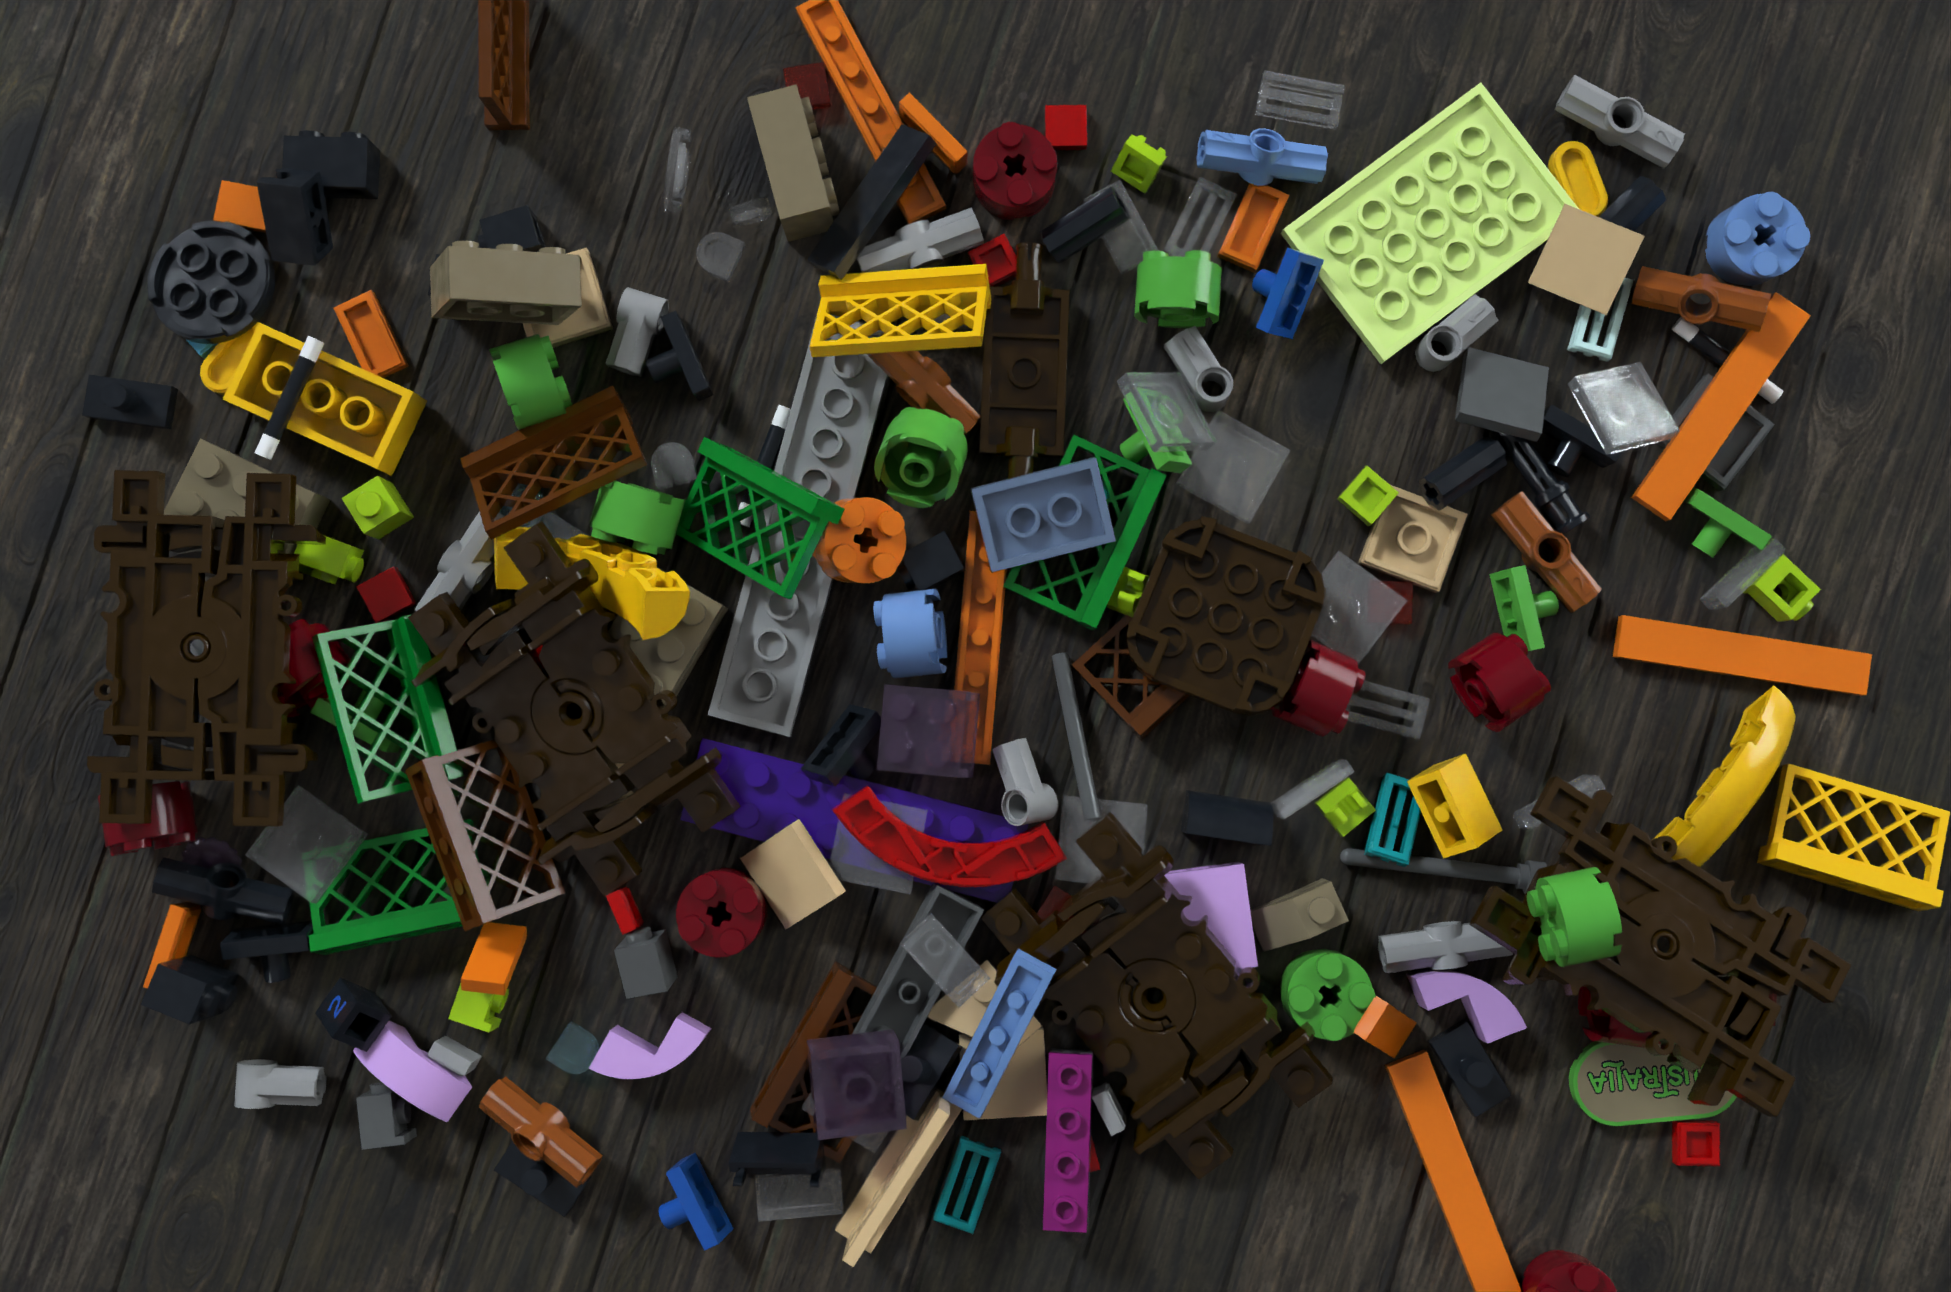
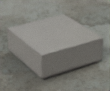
(454, 1056)
(1109, 1108)

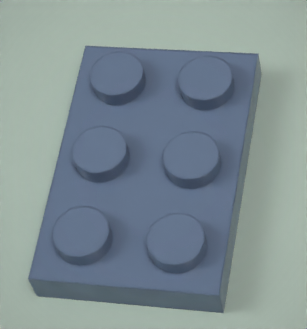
(1043, 514)

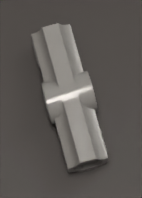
(1643, 132)
(923, 244)
(464, 566)
(1437, 947)

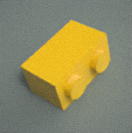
(1454, 806)

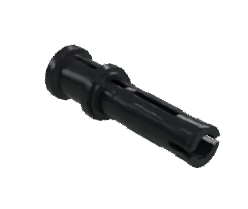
(1544, 498)

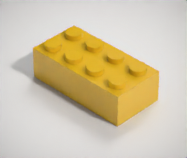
(338, 406)

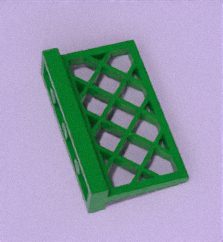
(776, 490)
(1114, 555)
(423, 707)
(390, 924)

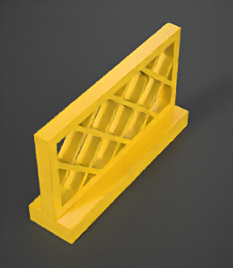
(910, 293)
(1856, 874)

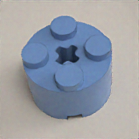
(1774, 226)
(911, 633)

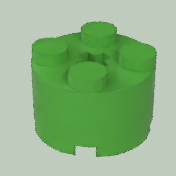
(1178, 289)
(528, 380)
(921, 457)
(638, 515)
(1575, 917)
(1304, 1002)

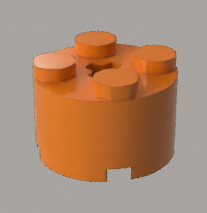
(880, 548)

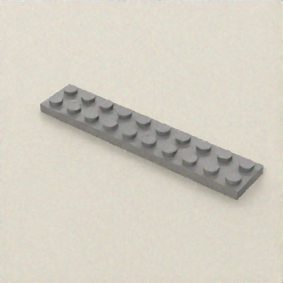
(825, 453)

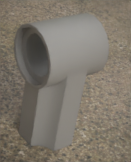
(638, 324)
(1456, 333)
(1198, 366)
(1025, 796)
(265, 1083)

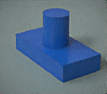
(1286, 292)
(695, 1203)

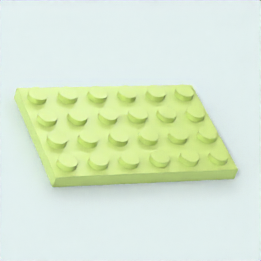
(1430, 222)

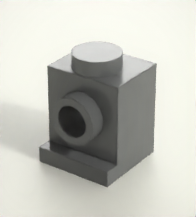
(383, 1118)

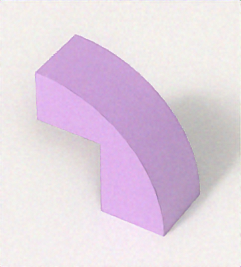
(1486, 1007)
(631, 1057)
(412, 1074)

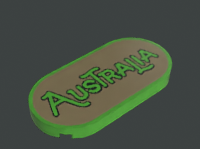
(1634, 1087)

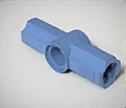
(1261, 156)

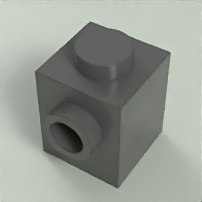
(645, 962)

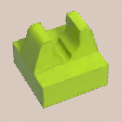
(1139, 163)
(1367, 495)
(1128, 592)
(1344, 806)

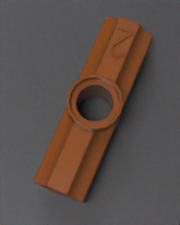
(1728, 303)
(925, 385)
(1564, 573)
(540, 1131)

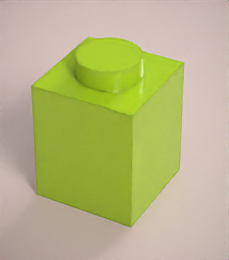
(377, 507)

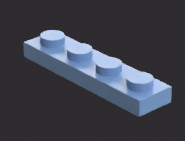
(999, 1033)

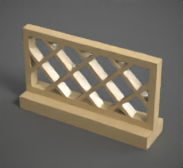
(894, 1177)

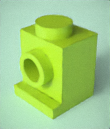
(331, 560)
(1795, 588)
(478, 1009)

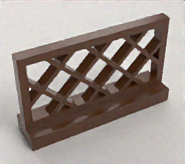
(504, 63)
(542, 448)
(1152, 709)
(452, 840)
(794, 1062)

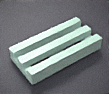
(1590, 347)

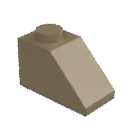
(1298, 915)

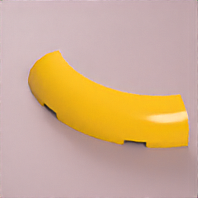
(625, 584)
(1738, 782)

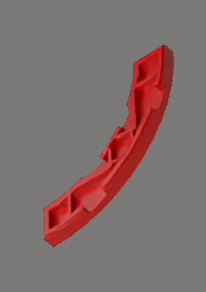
(945, 860)

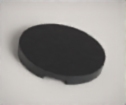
(211, 282)

